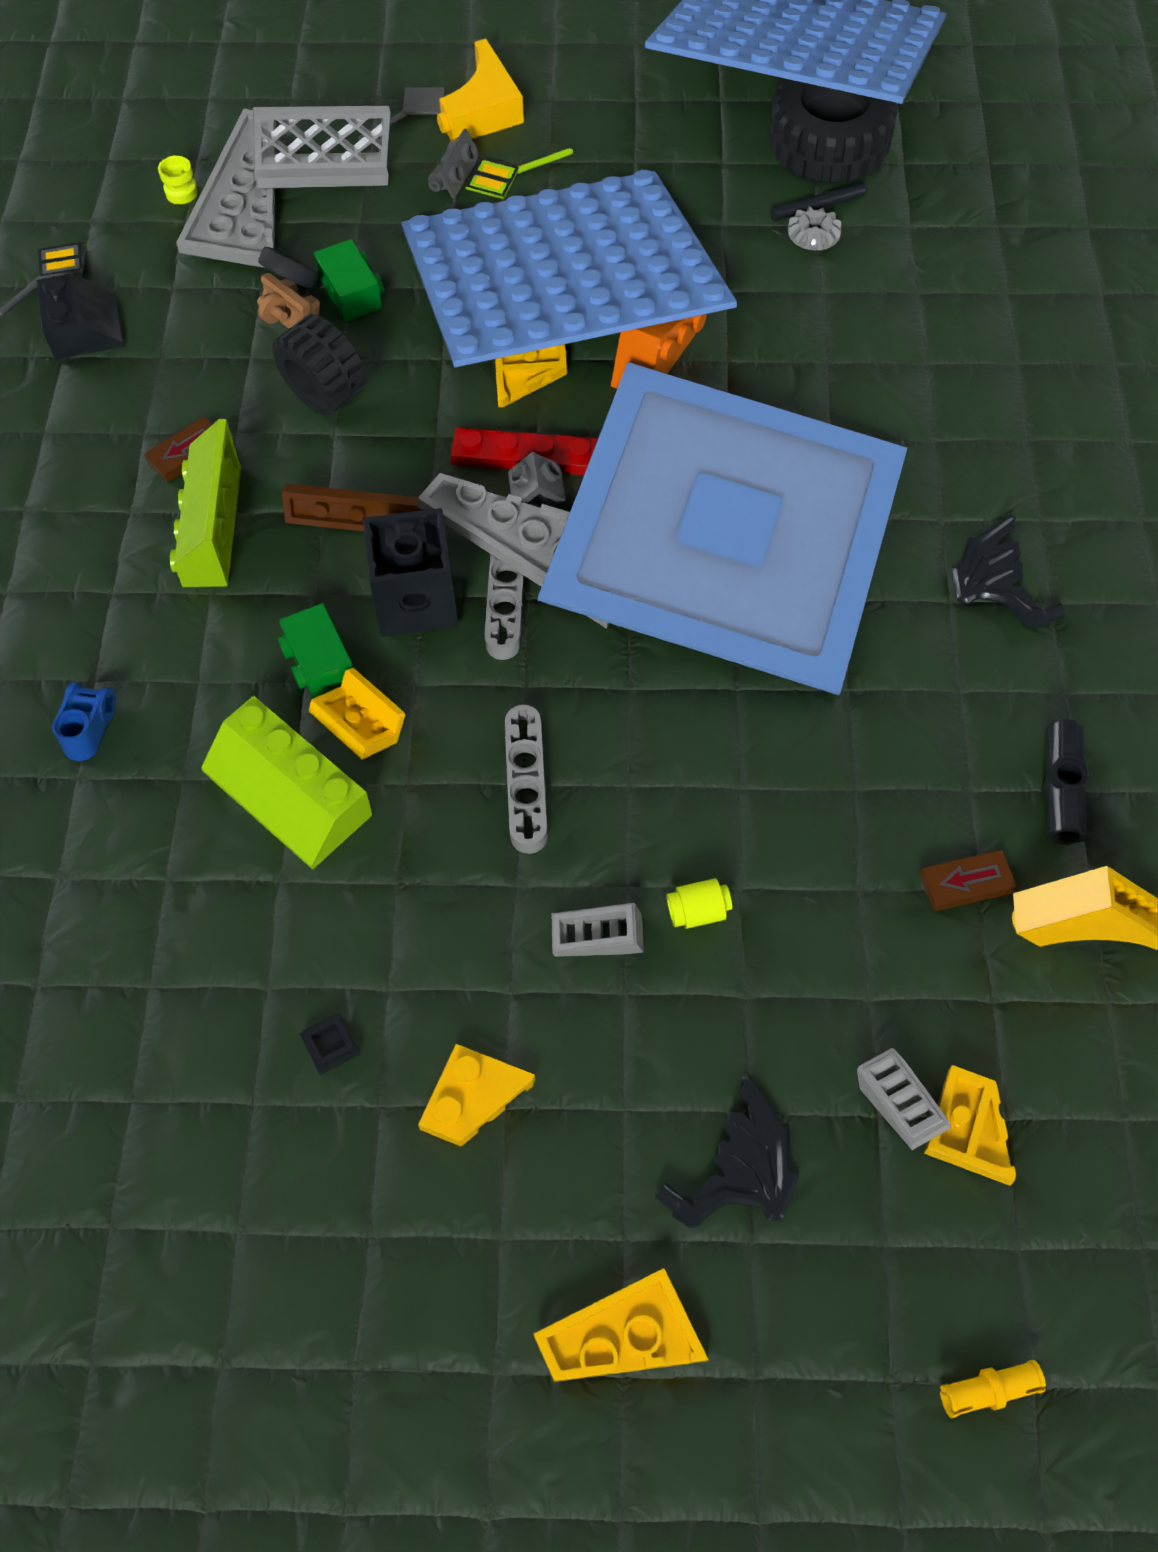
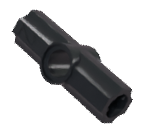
(1064, 801)

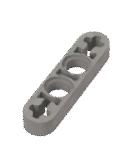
(503, 592)
(529, 777)

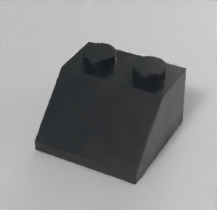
(78, 316)

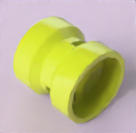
(177, 180)

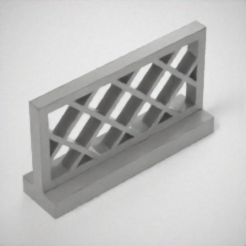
(320, 167)

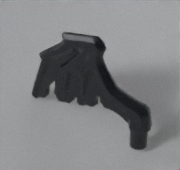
(991, 572)
(753, 1166)

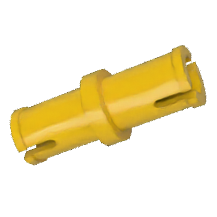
(992, 1388)

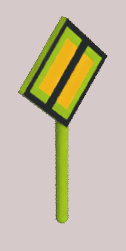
(497, 177)

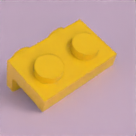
(359, 715)

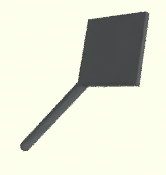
(418, 102)

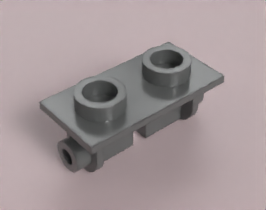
(455, 166)

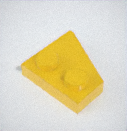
(528, 372)
(470, 1094)
(977, 1128)

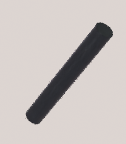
(818, 201)

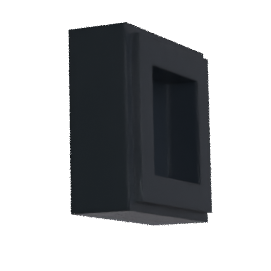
(329, 1043)

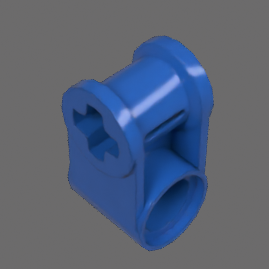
(83, 720)

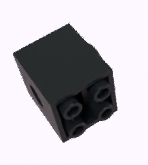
(410, 572)

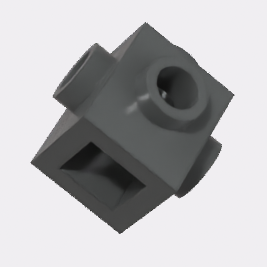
(537, 481)

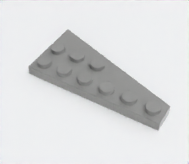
(231, 214)
(501, 525)

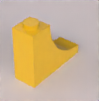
(485, 102)
(1087, 907)

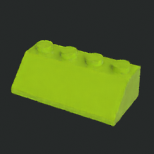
(207, 510)
(285, 783)

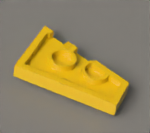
(622, 1333)

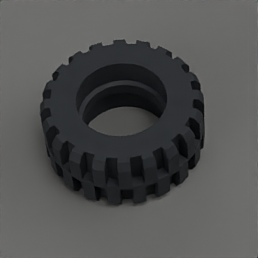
(829, 131)

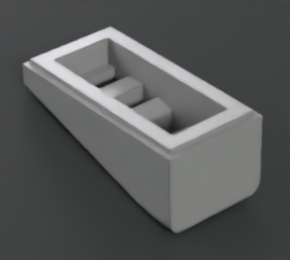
(615, 945)
(888, 1073)

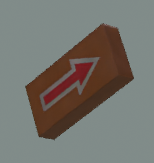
(169, 455)
(967, 880)

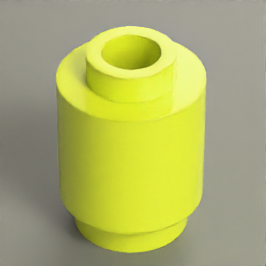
(699, 903)

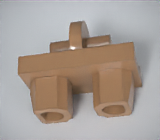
(282, 302)

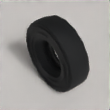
(289, 267)

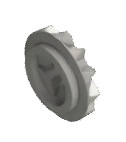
(813, 237)

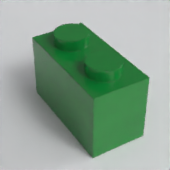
(349, 280)
(315, 649)

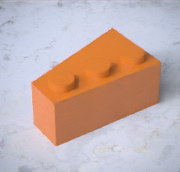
(655, 345)

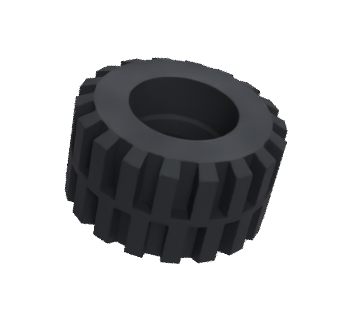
(319, 364)

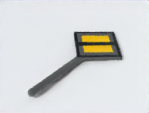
(52, 262)

